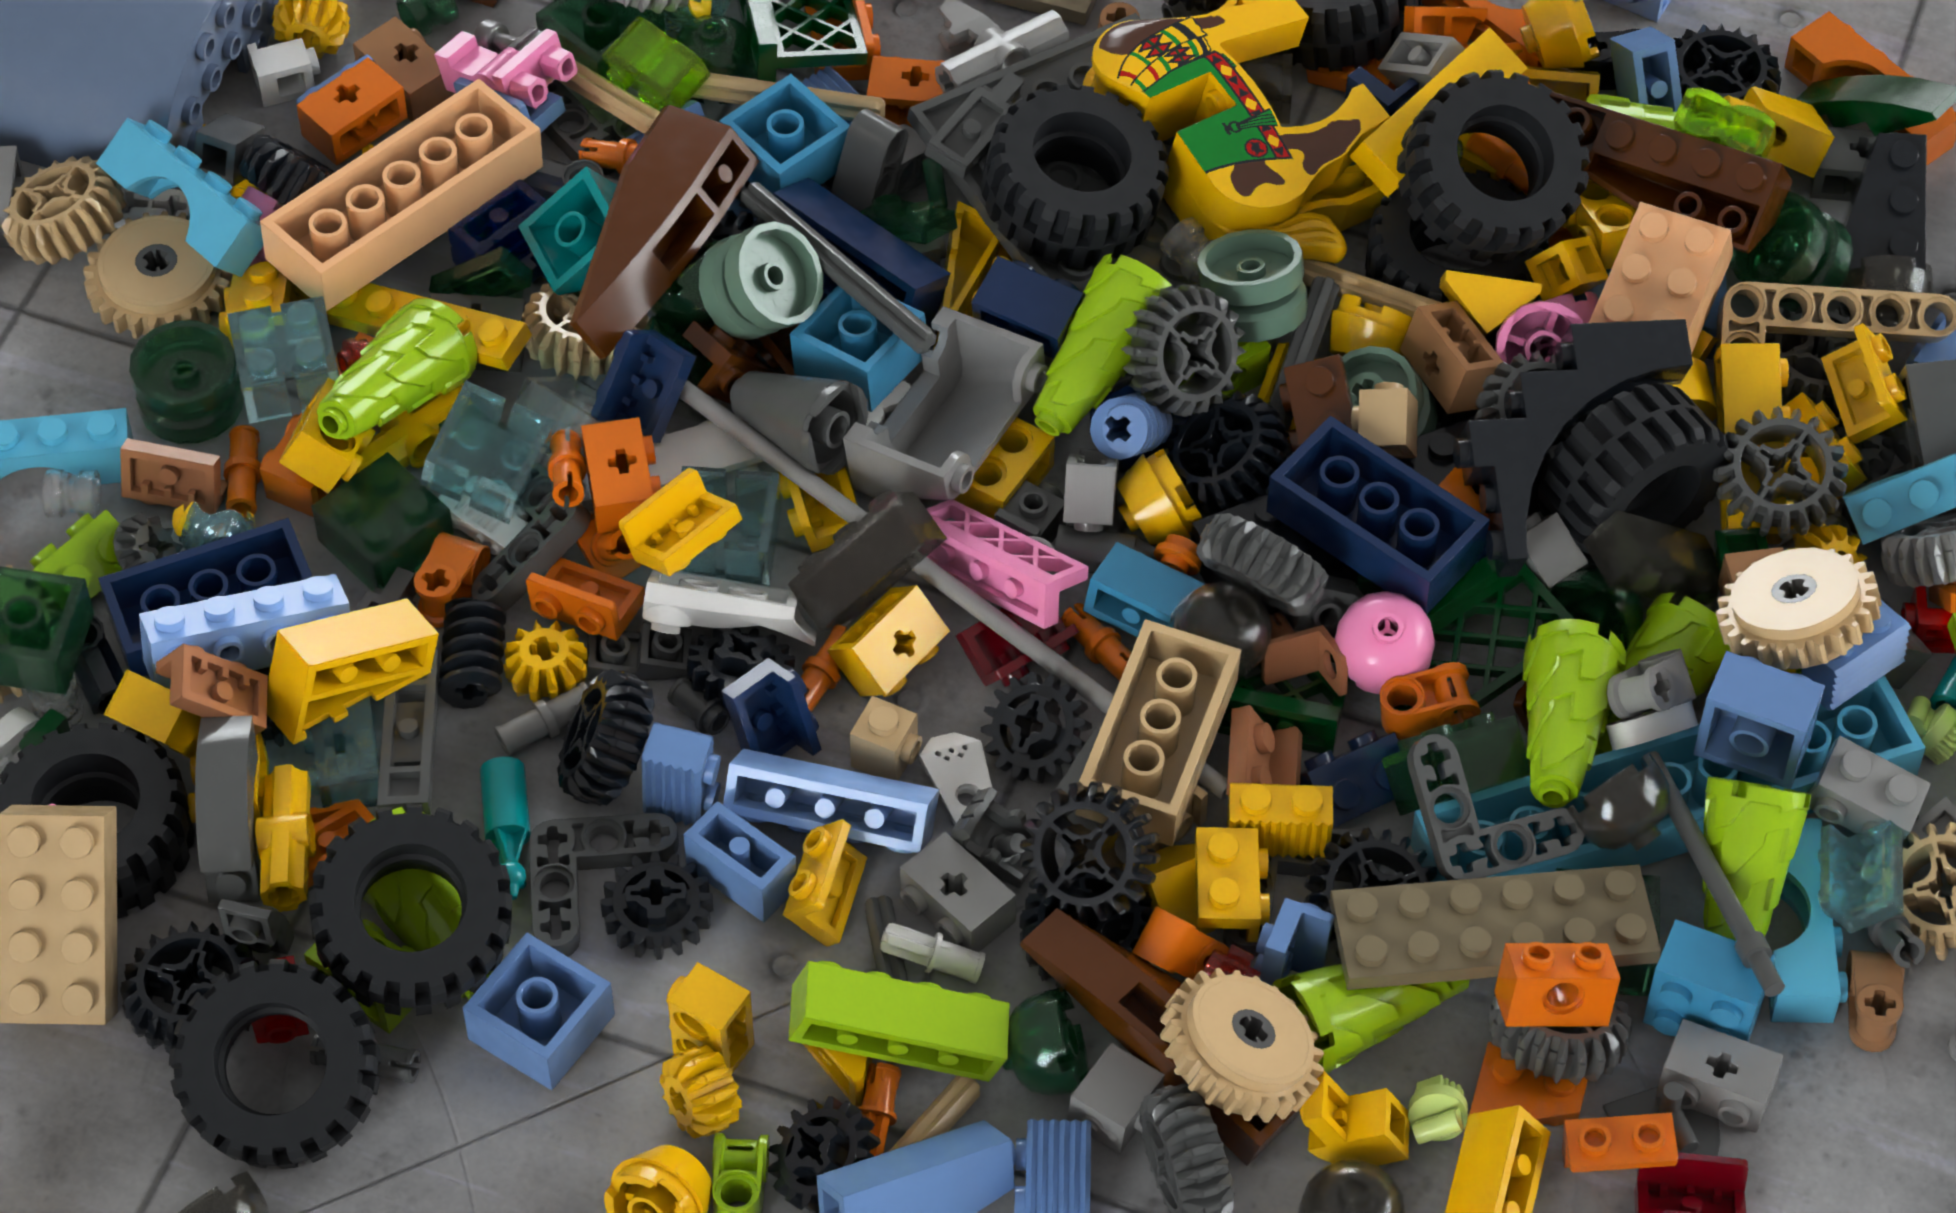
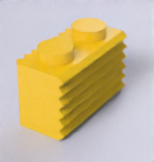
(1287, 816)

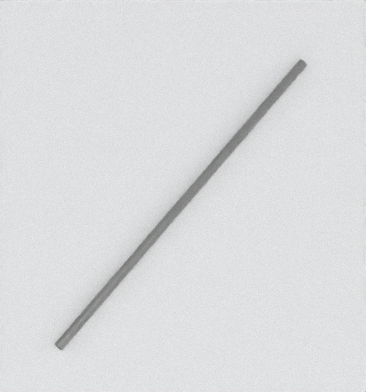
(926, 568)

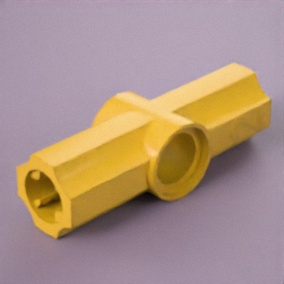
(410, 434)
(285, 838)

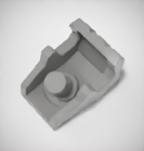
(961, 26)

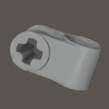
(1652, 684)

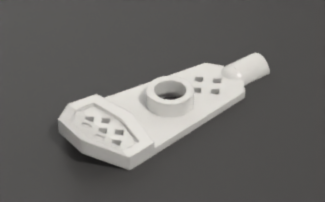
(957, 774)

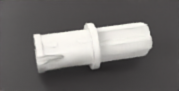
(932, 952)

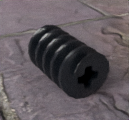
(471, 652)

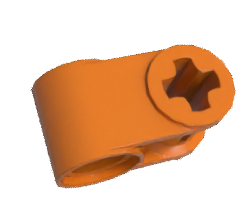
(448, 574)
(1430, 700)
(1175, 944)

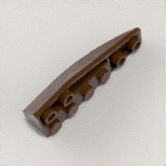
(1681, 172)
(658, 220)
(1128, 1002)

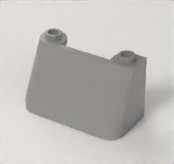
(950, 414)

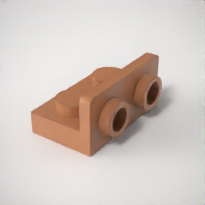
(171, 476)
(214, 685)
(1260, 753)

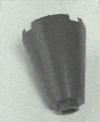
(801, 415)

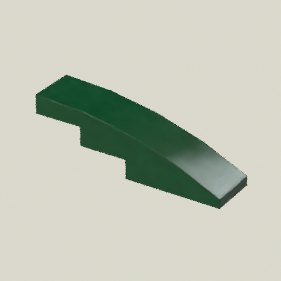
(1880, 100)

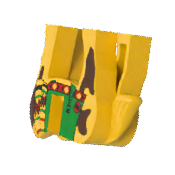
(1229, 152)

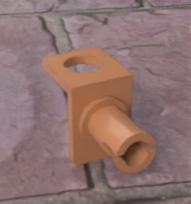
(1303, 653)

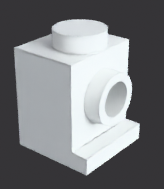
(283, 70)

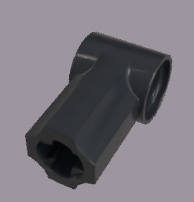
(98, 669)

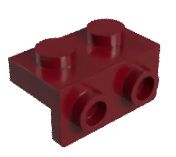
(1000, 660)
(1693, 1186)

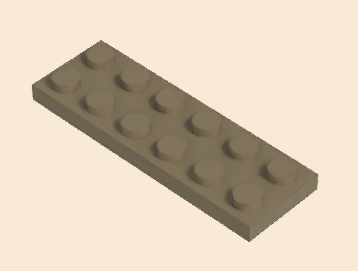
(1462, 925)

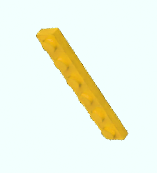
(369, 308)

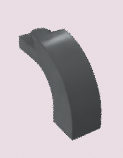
(226, 808)

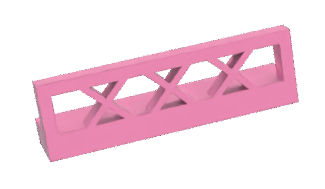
(995, 574)

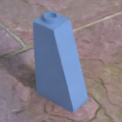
(936, 1175)

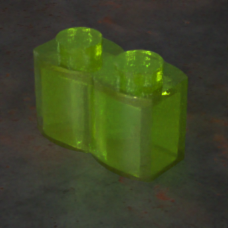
(654, 65)
(1714, 119)

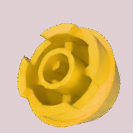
(1558, 33)
(1366, 325)
(1156, 499)
(659, 1182)

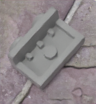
(1865, 790)

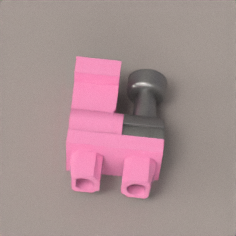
(507, 62)

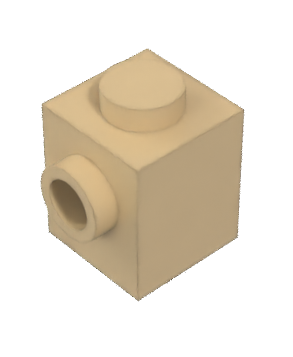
(1388, 418)
(884, 739)

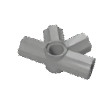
(1000, 49)

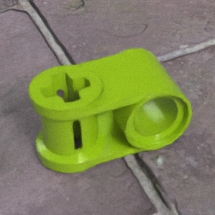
(739, 1173)

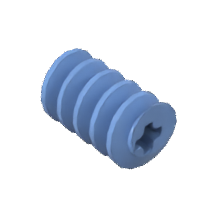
(1129, 427)

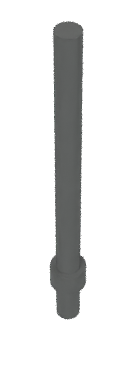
(1749, 944)

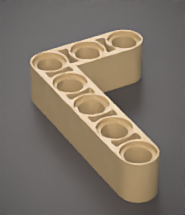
(1815, 318)

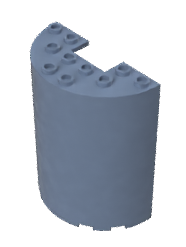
(90, 64)

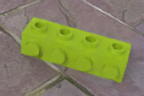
(899, 1020)

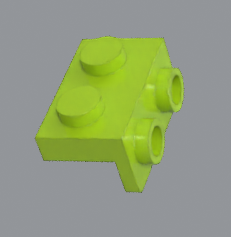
(86, 554)

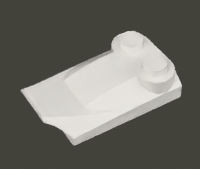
(721, 603)

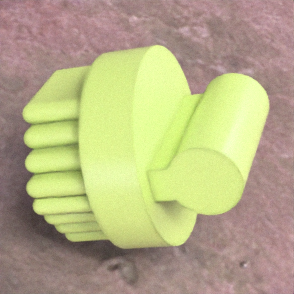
(1934, 728)
(1437, 1110)

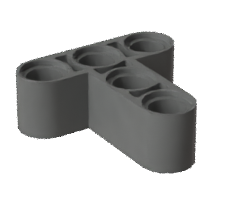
(878, 160)

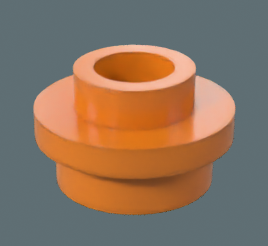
(1178, 554)

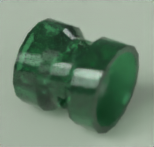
(427, 13)

